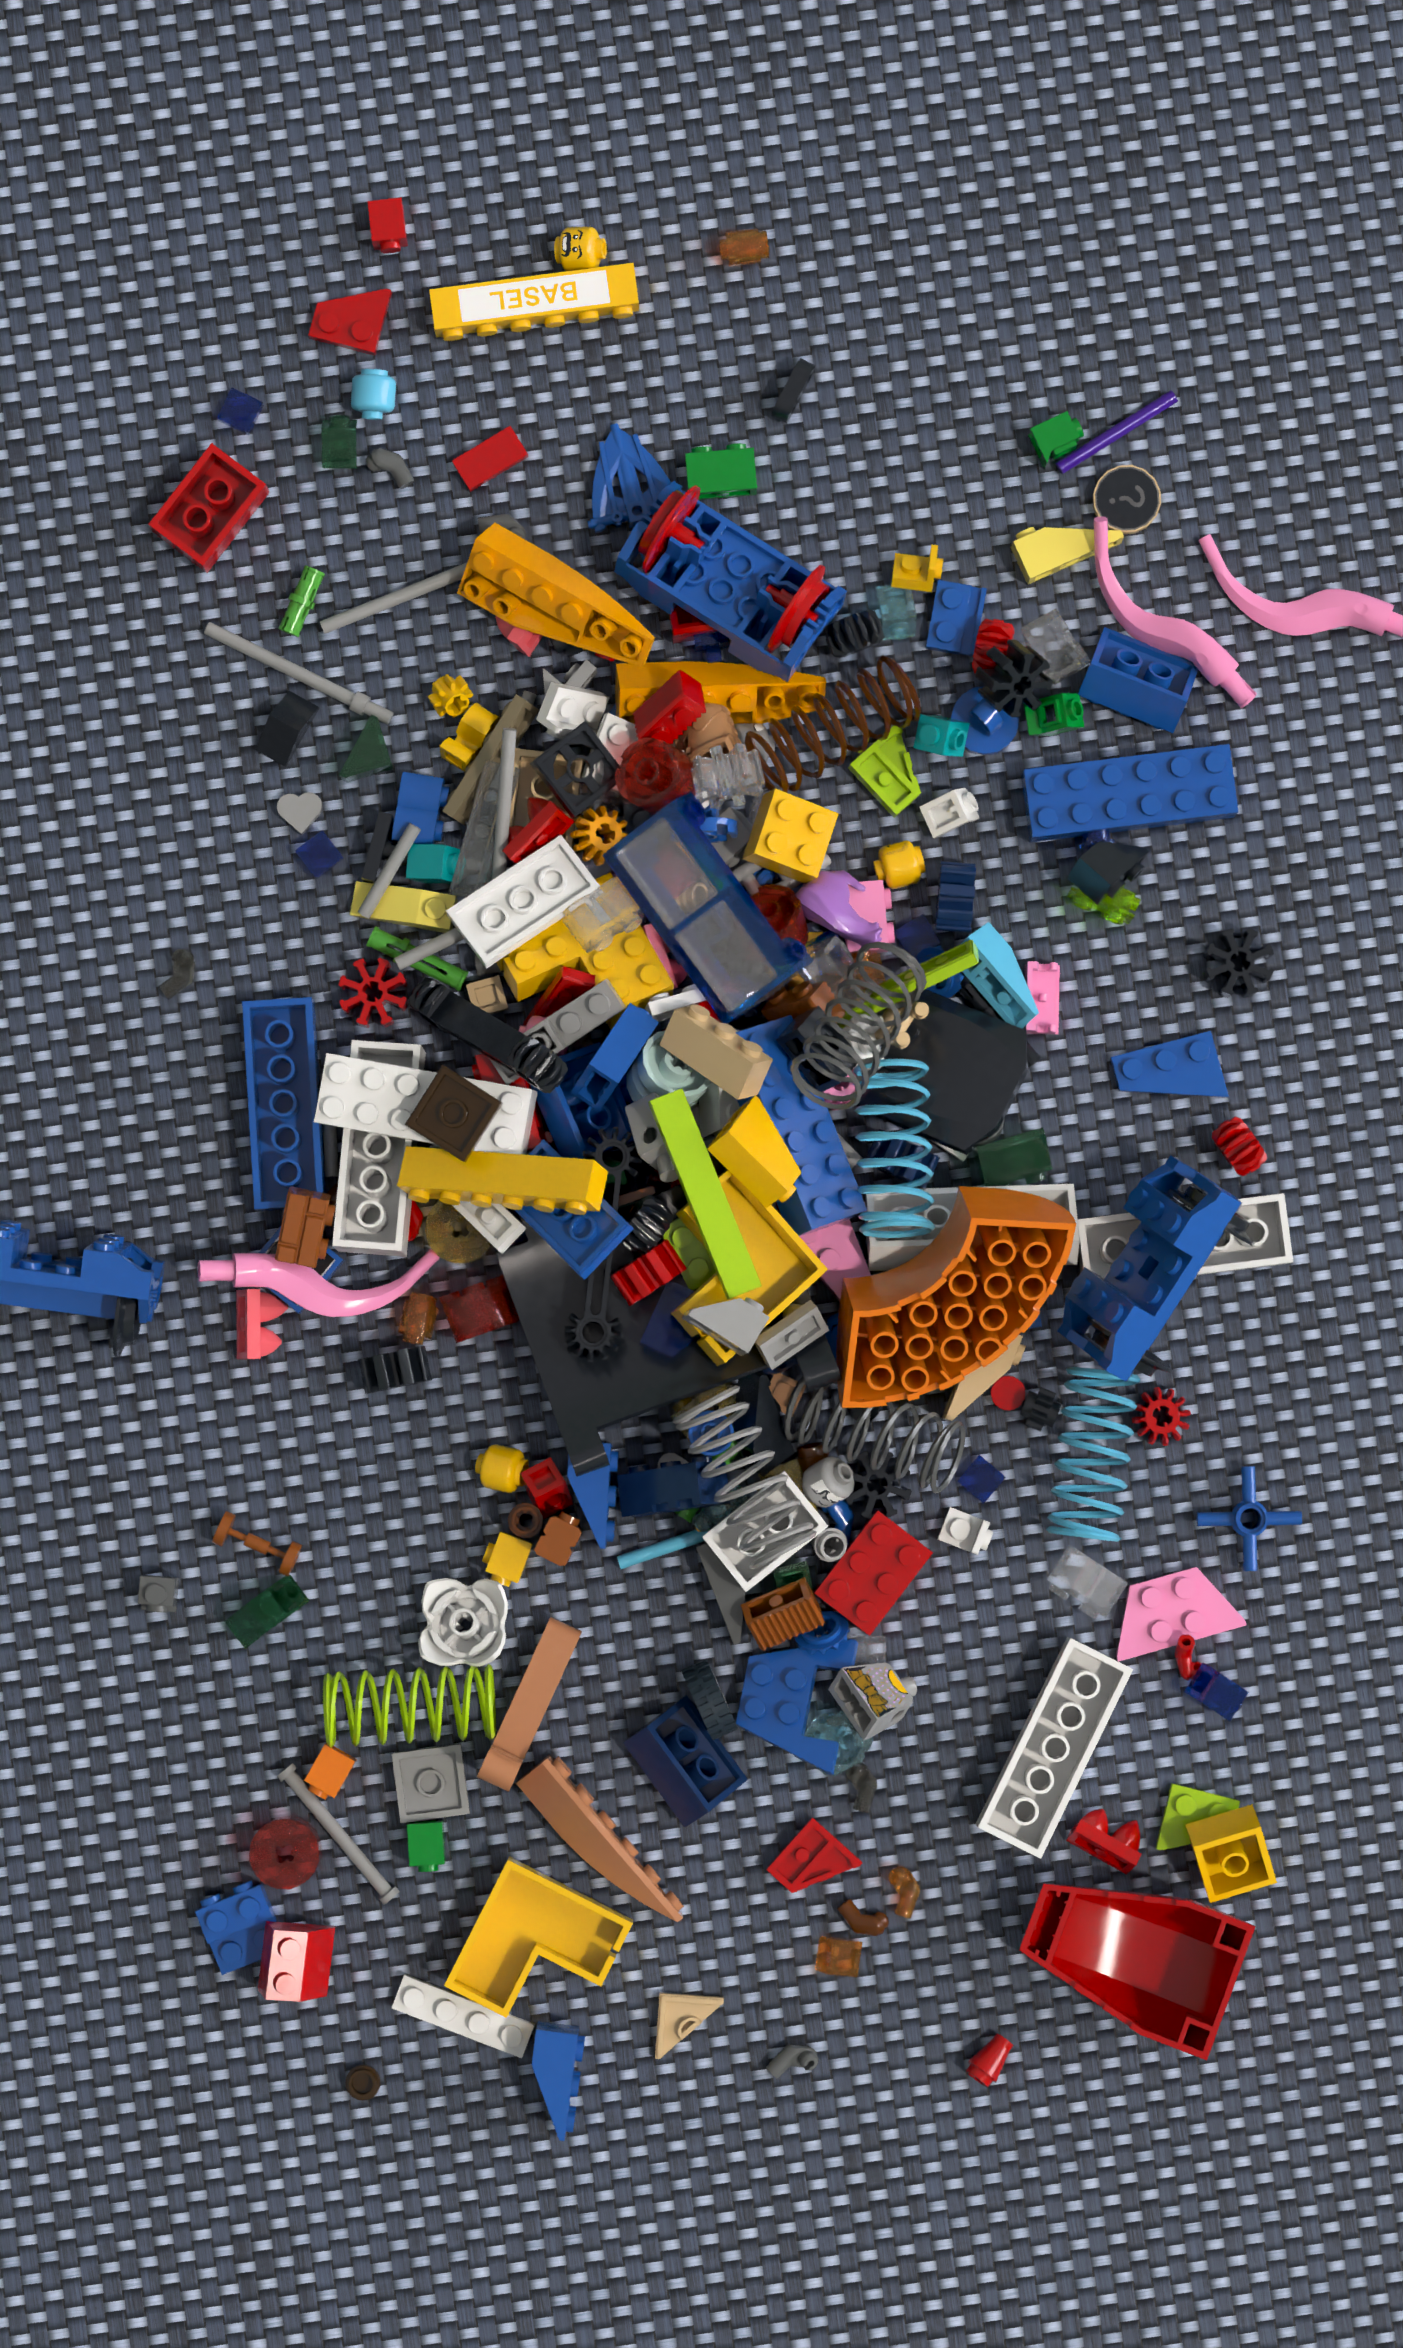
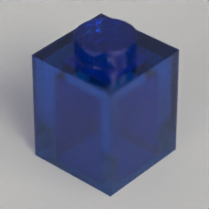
(1216, 1692)

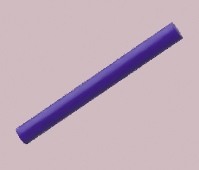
(1116, 432)

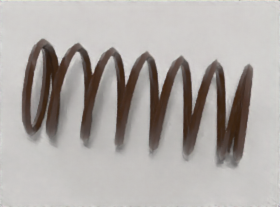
(815, 745)

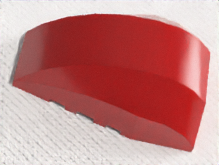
(1142, 1958)

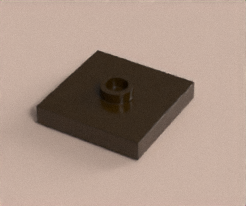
(454, 1113)

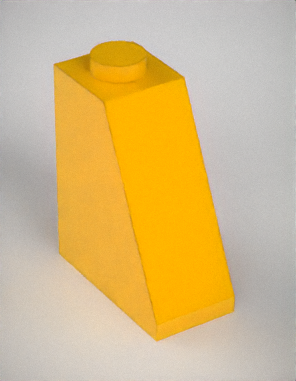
(756, 1153)

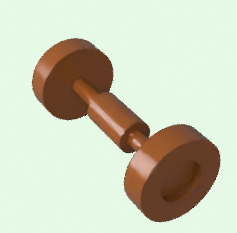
(257, 1543)

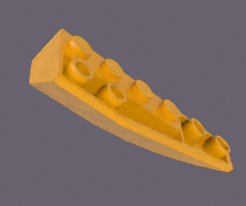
(549, 597)
(746, 692)

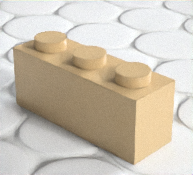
(716, 1051)

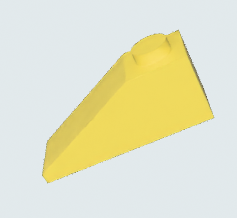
(1054, 549)
(407, 907)

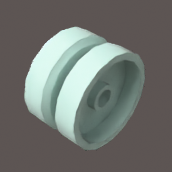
(663, 1073)

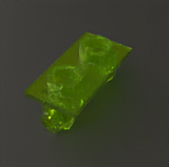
(1115, 909)

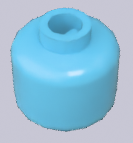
(373, 393)

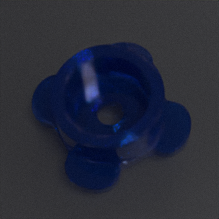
(1092, 838)

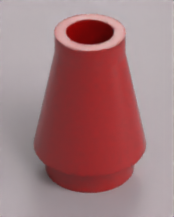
(989, 2061)

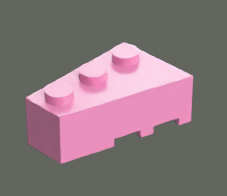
(839, 1252)

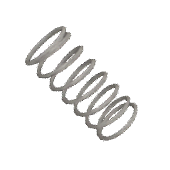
(802, 1532)

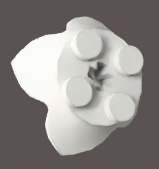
(446, 1606)

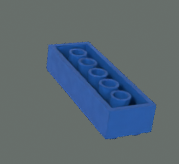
(1129, 793)
(283, 1099)
(826, 1183)

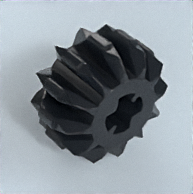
(854, 633)
(650, 1222)

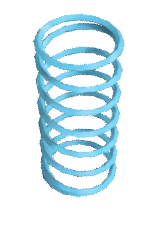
(906, 1216)
(1074, 1412)

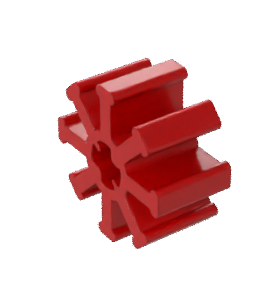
(363, 998)
(648, 1272)

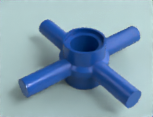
(1264, 1518)

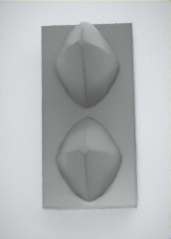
(794, 1332)

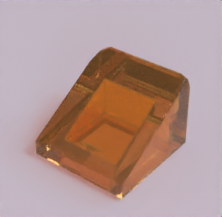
(838, 1956)

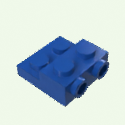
(236, 1925)

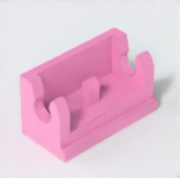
(1044, 988)

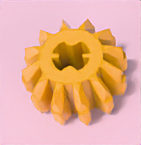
(605, 825)

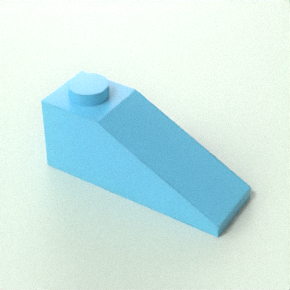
(1001, 978)

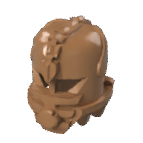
(710, 730)

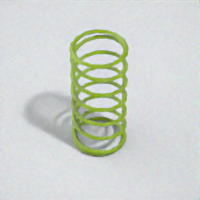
(486, 1701)

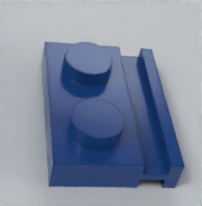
(955, 618)

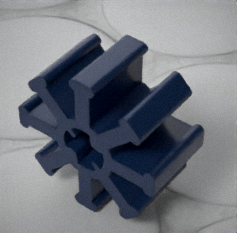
(955, 897)
(899, 1148)

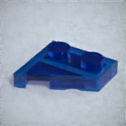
(663, 1331)

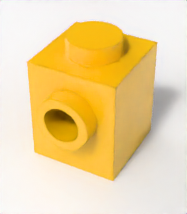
(507, 1558)

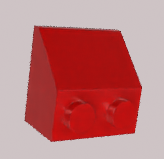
(295, 1961)

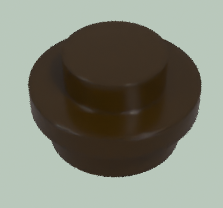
(363, 2082)

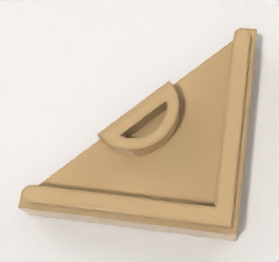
(680, 2016)

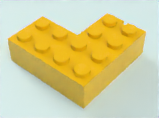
(627, 963)
(778, 1255)
(530, 1918)

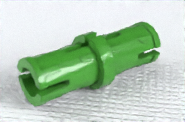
(301, 601)

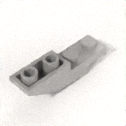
(572, 1021)

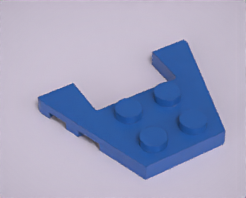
(779, 1698)

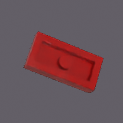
(545, 824)
(1115, 1850)

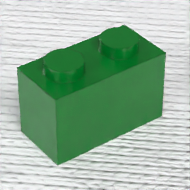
(722, 471)

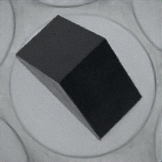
(286, 728)

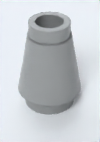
(829, 1544)

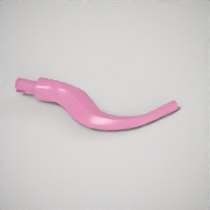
(1311, 614)
(1167, 633)
(306, 1286)

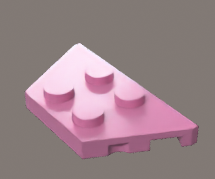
(1172, 1607)

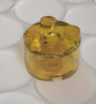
(441, 1239)

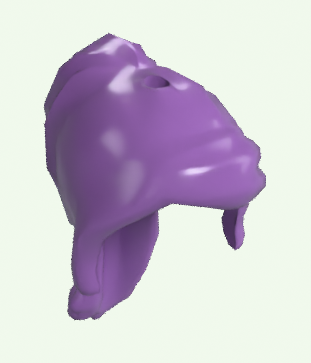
(827, 903)

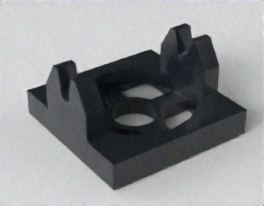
(544, 767)

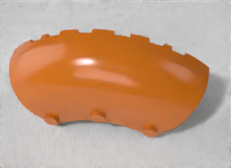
(952, 1301)

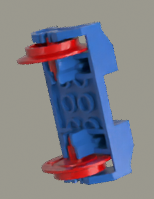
(728, 581)

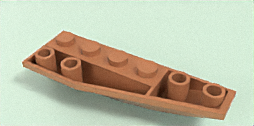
(591, 1834)

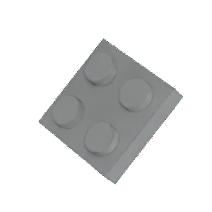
(430, 1783)

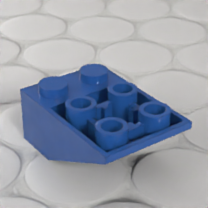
(597, 1495)
(553, 2064)

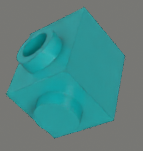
(941, 735)
(432, 863)

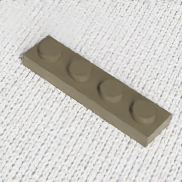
(516, 715)

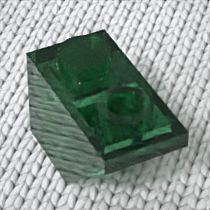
(266, 1611)

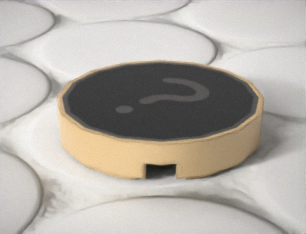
(1127, 498)

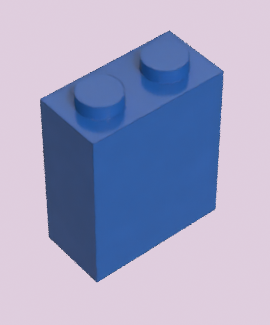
(614, 1056)

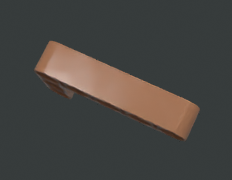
(529, 1704)

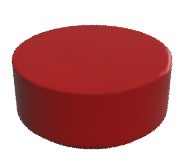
(1007, 1393)

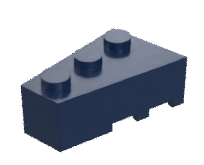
(669, 1488)

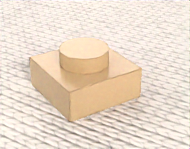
(488, 995)

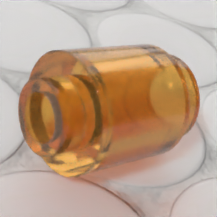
(744, 247)
(418, 1318)

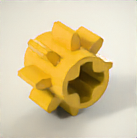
(450, 695)

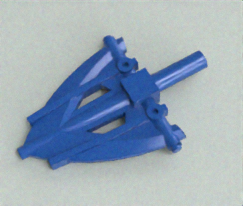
(624, 455)

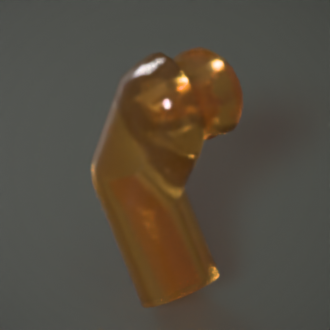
(907, 1889)

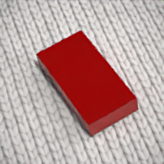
(490, 458)

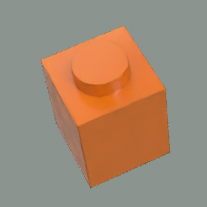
(329, 1771)

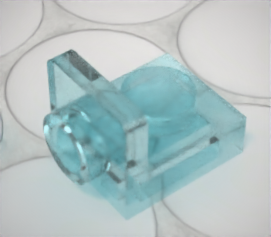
(896, 612)

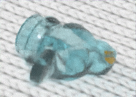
(711, 1516)

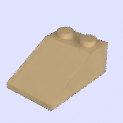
(981, 1379)

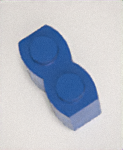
(420, 804)

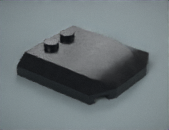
(971, 1074)

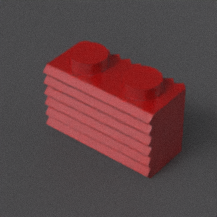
(670, 709)

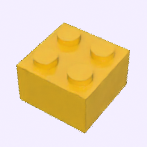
(790, 836)
(1231, 1853)

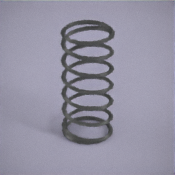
(910, 998)
(935, 1451)

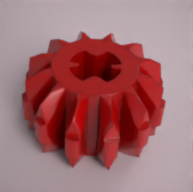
(991, 634)
(1239, 1146)
(1171, 1411)

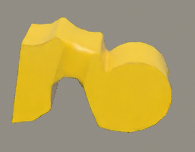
(470, 736)

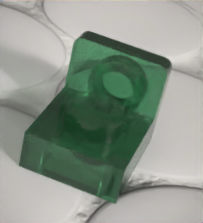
(339, 442)

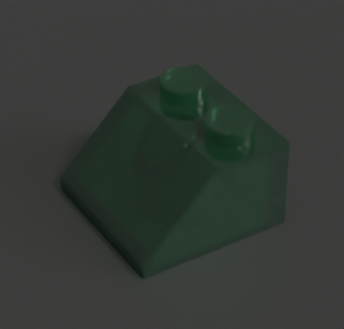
(1014, 1159)

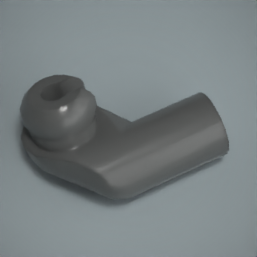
(391, 462)
(505, 521)
(794, 2056)

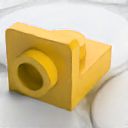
(916, 571)

